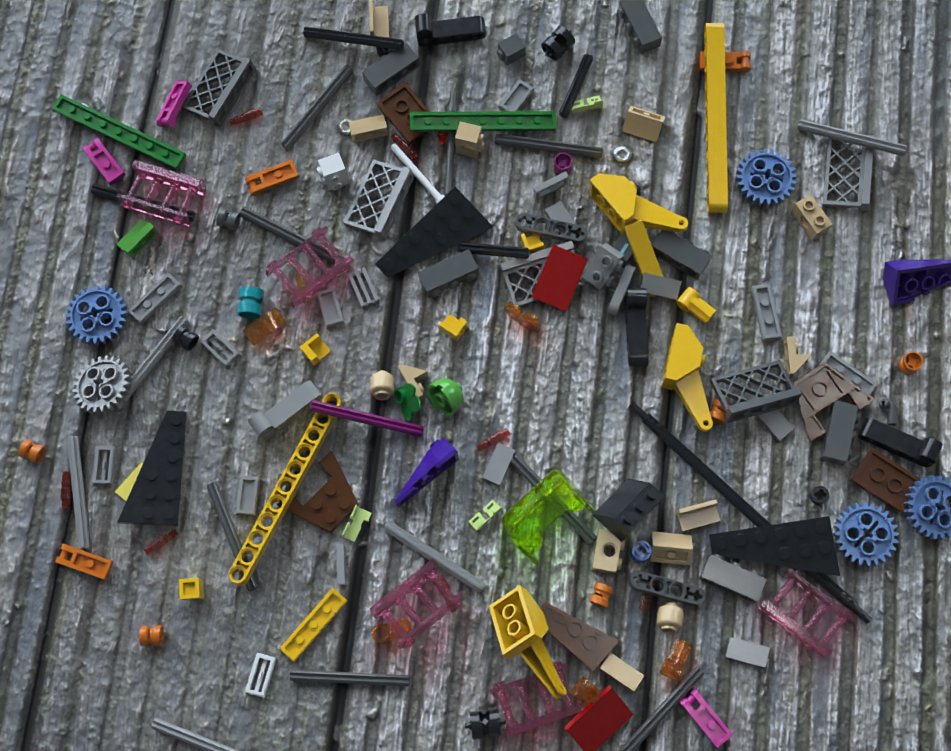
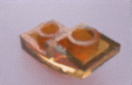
(527, 320)
(264, 326)

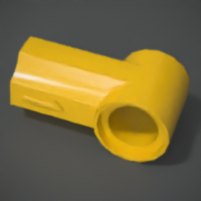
(691, 302)

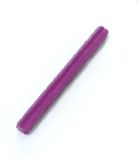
(366, 418)

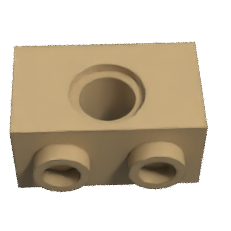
(469, 140)
(811, 217)
(601, 562)

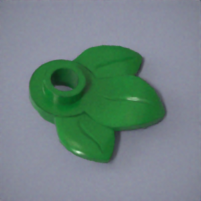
(409, 401)

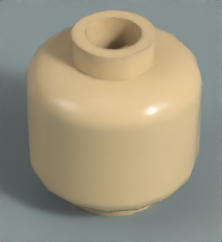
(382, 385)
(670, 618)

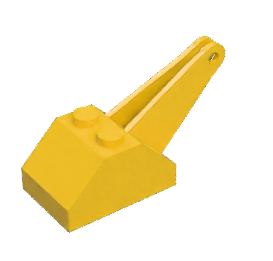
(622, 205)
(683, 374)
(522, 626)

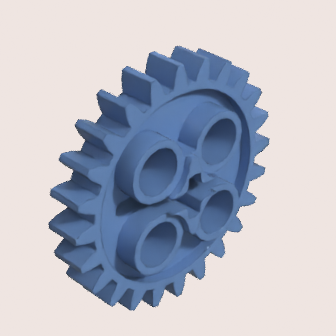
(763, 192)
(100, 330)
(934, 507)
(852, 521)

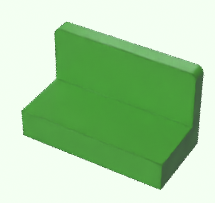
(137, 238)

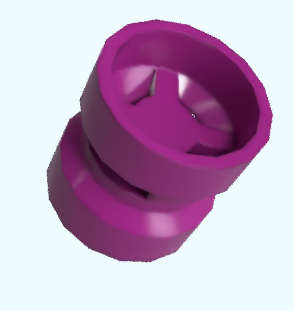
(562, 160)

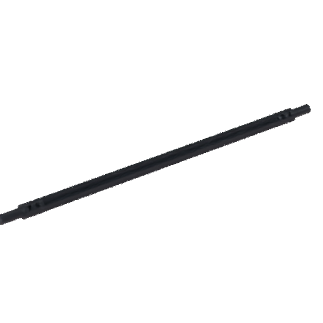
(736, 500)

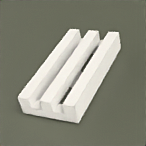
(268, 677)

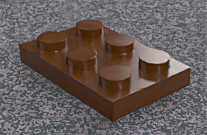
(397, 107)
(884, 479)

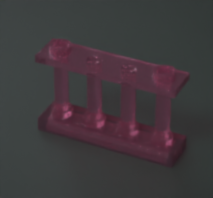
(162, 176)
(312, 285)
(413, 585)
(804, 633)
(532, 720)

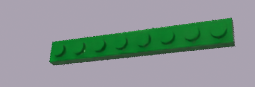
(486, 119)
(119, 132)

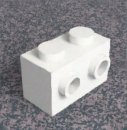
(332, 172)

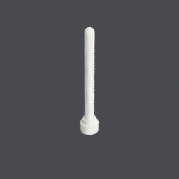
(422, 179)

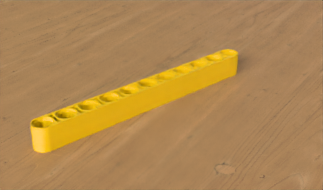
(715, 118)
(284, 497)

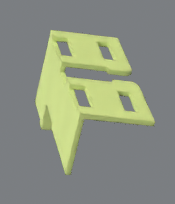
(592, 104)
(494, 509)
(354, 529)

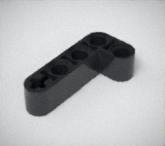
(448, 30)
(636, 326)
(900, 443)

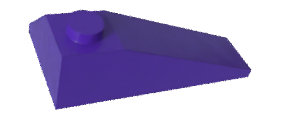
(911, 278)
(435, 462)

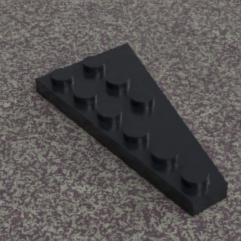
(441, 228)
(158, 484)
(791, 544)

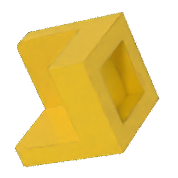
(532, 242)
(453, 327)
(315, 349)
(191, 589)

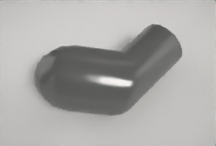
(890, 409)

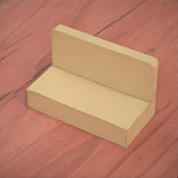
(379, 20)
(643, 123)
(368, 128)
(698, 515)
(671, 548)
(621, 672)

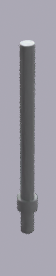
(452, 107)

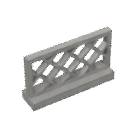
(864, 178)
(393, 203)
(520, 264)

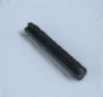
(576, 85)
(495, 250)

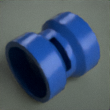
(637, 552)

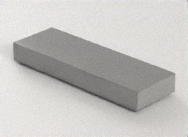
(154, 298)
(766, 312)
(850, 373)
(772, 420)

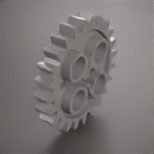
(102, 385)

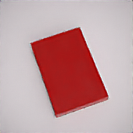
(559, 278)
(599, 720)

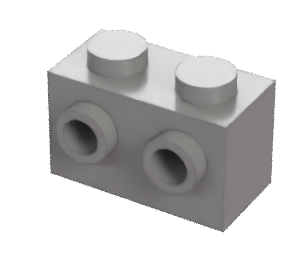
(603, 266)

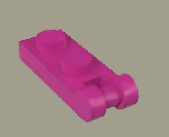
(173, 104)
(104, 161)
(706, 719)

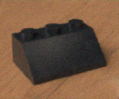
(628, 507)

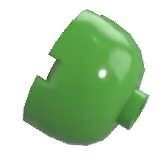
(445, 396)

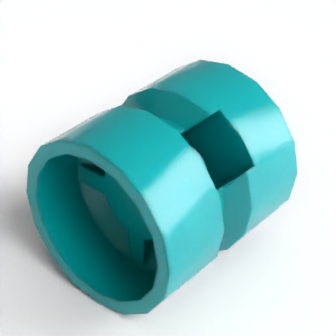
(250, 302)

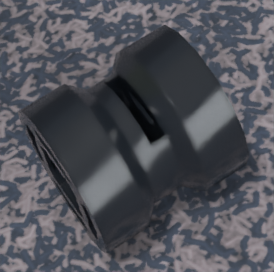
(186, 338)

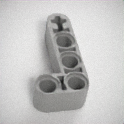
(285, 411)

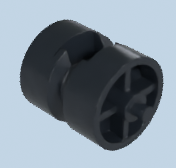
(559, 42)
(485, 724)

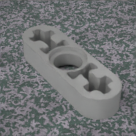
(621, 290)

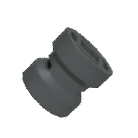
(228, 219)

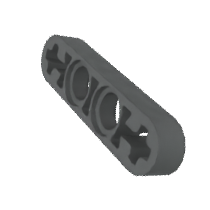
(551, 226)
(666, 591)

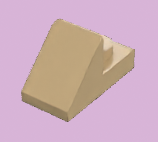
(792, 361)
(414, 375)

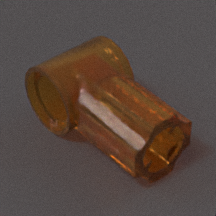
(391, 635)
(674, 664)
(585, 691)

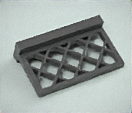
(230, 91)
(759, 405)

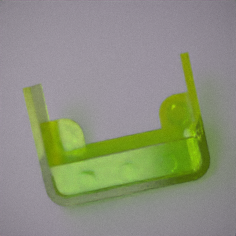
(540, 509)

